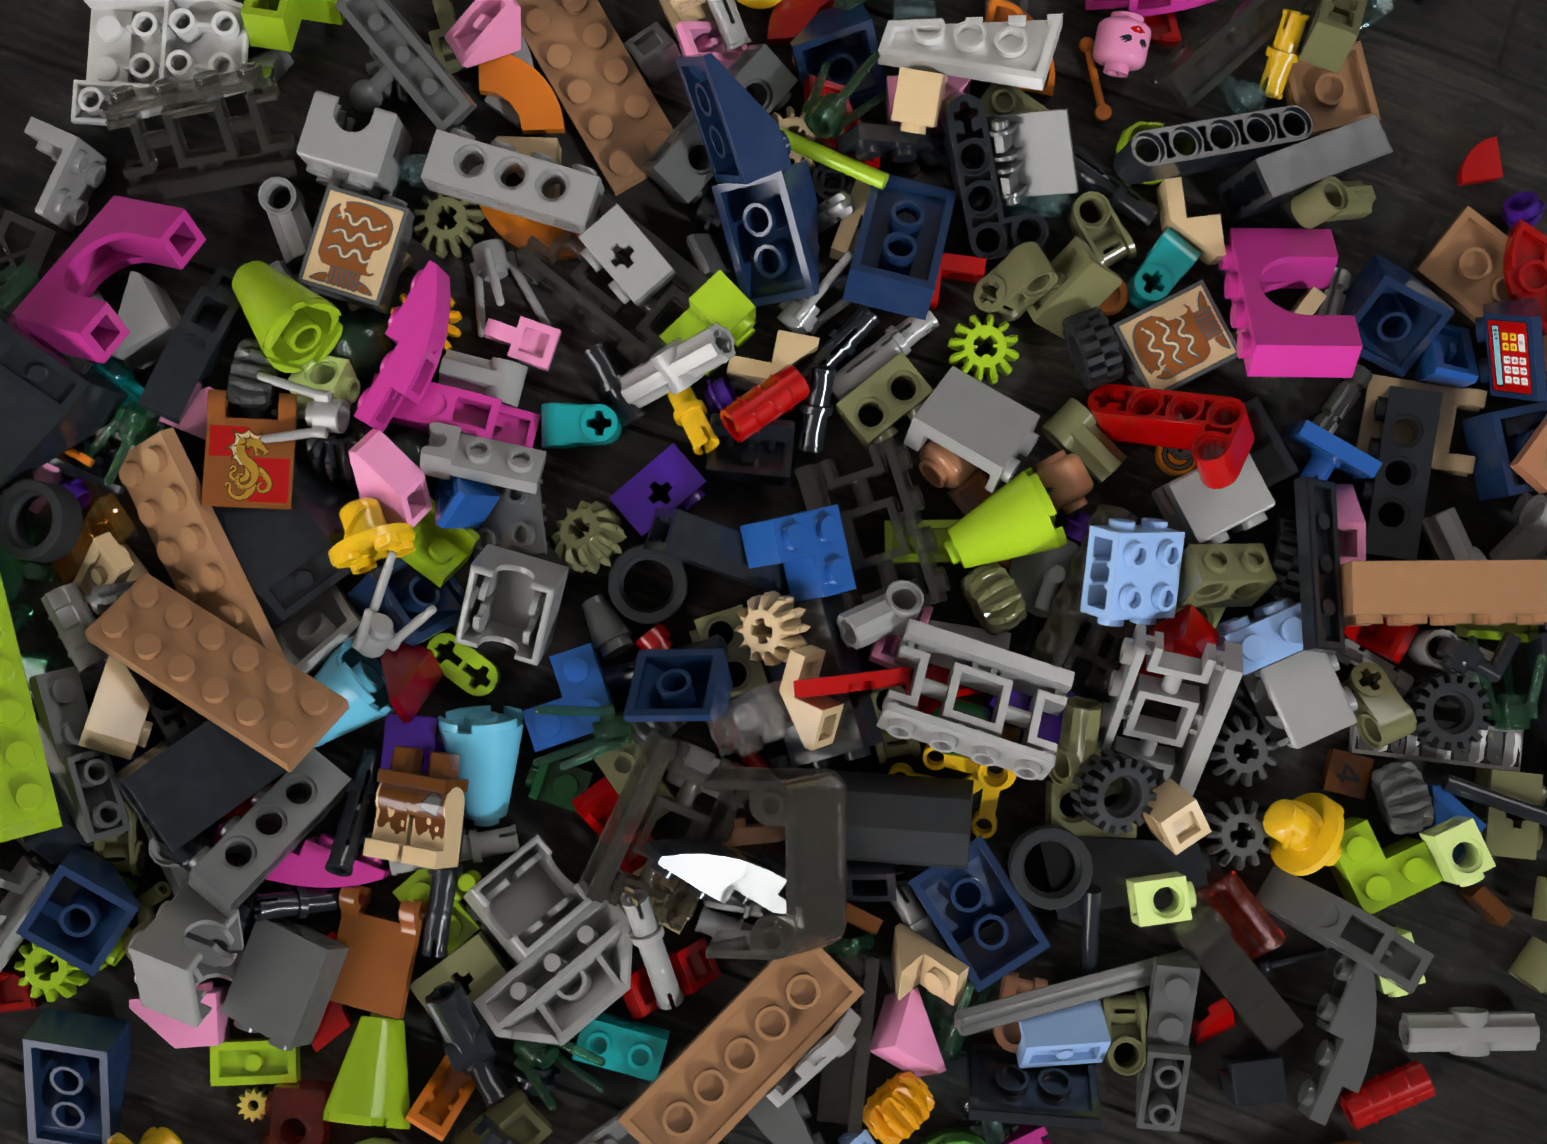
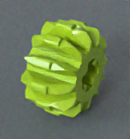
(980, 334)
(43, 976)

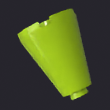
(286, 317)
(1006, 525)
(373, 1077)

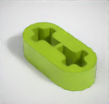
(469, 656)

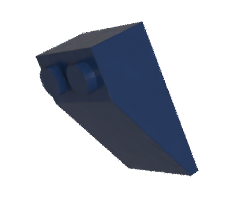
(734, 127)
(772, 234)
(900, 247)
(1495, 442)
(980, 915)
(75, 1077)

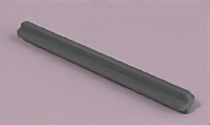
(1058, 996)

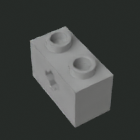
(617, 233)

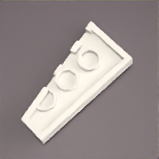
(992, 52)

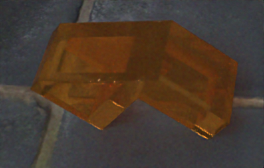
(103, 517)

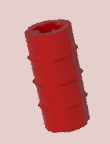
(764, 403)
(1387, 1094)

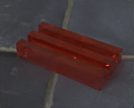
(1246, 913)

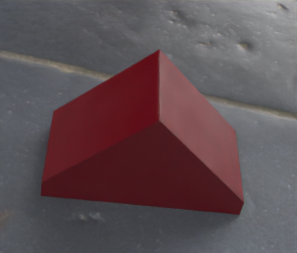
(409, 678)

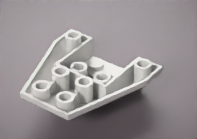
(152, 41)

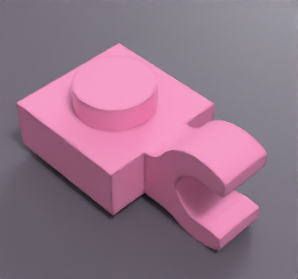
(529, 342)

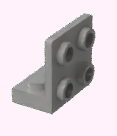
(73, 178)

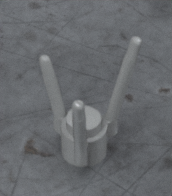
(492, 264)
(801, 313)
(322, 414)
(377, 629)

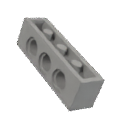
(455, 150)

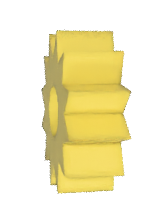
(246, 1106)

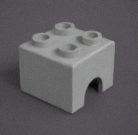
(355, 158)
(1209, 512)
(512, 602)
(1301, 698)
(526, 899)
(181, 950)

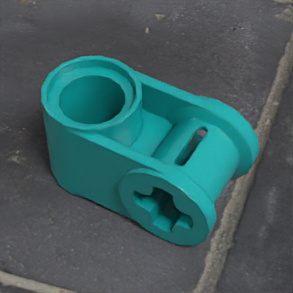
(1163, 267)
(571, 425)

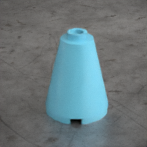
(361, 683)
(488, 757)

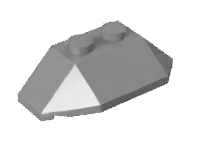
(564, 979)

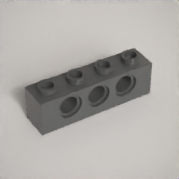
(670, 161)
(229, 885)

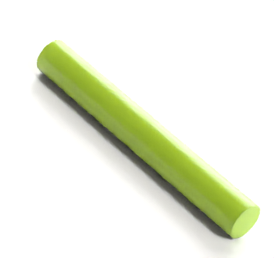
(837, 160)

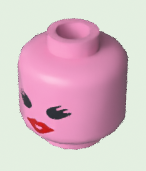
(1121, 43)

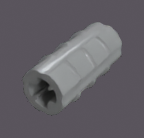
(71, 618)

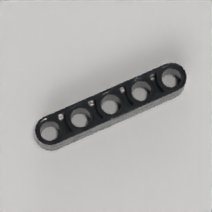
(1210, 144)

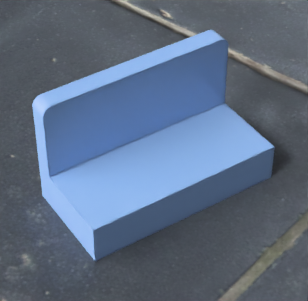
(1064, 1037)

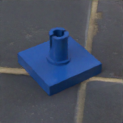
(1329, 453)

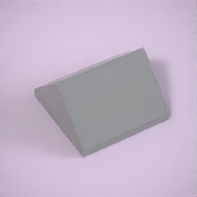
(150, 319)
(318, 630)

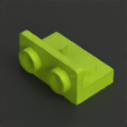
(440, 550)

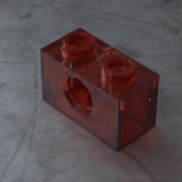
(299, 1101)

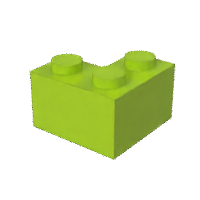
(277, 22)
(717, 303)
(1378, 876)

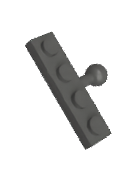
(404, 59)

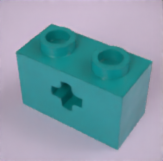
(625, 1045)

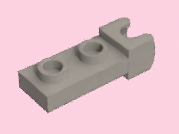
(481, 459)

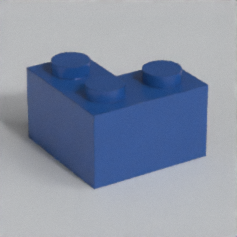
(809, 547)
(581, 684)

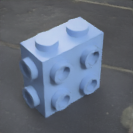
(1132, 571)
(1267, 636)

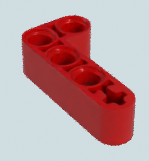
(1208, 425)

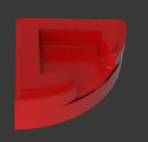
(1163, 29)
(1481, 164)
(13, 996)
(1219, 1021)

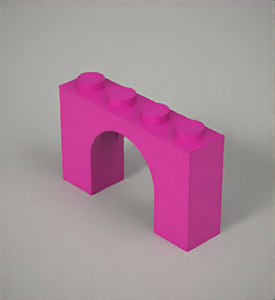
(122, 234)
(1270, 337)

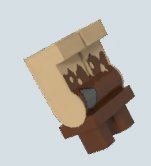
(419, 810)

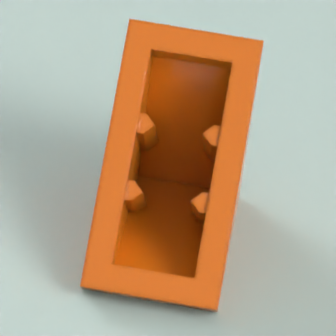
(441, 1100)

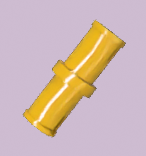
(1283, 53)
(691, 416)

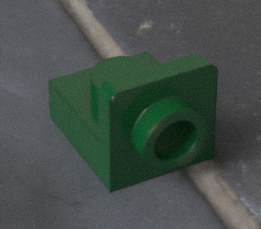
(558, 786)

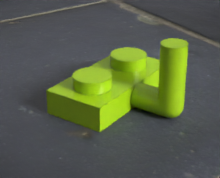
(461, 924)

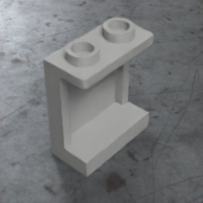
(975, 425)

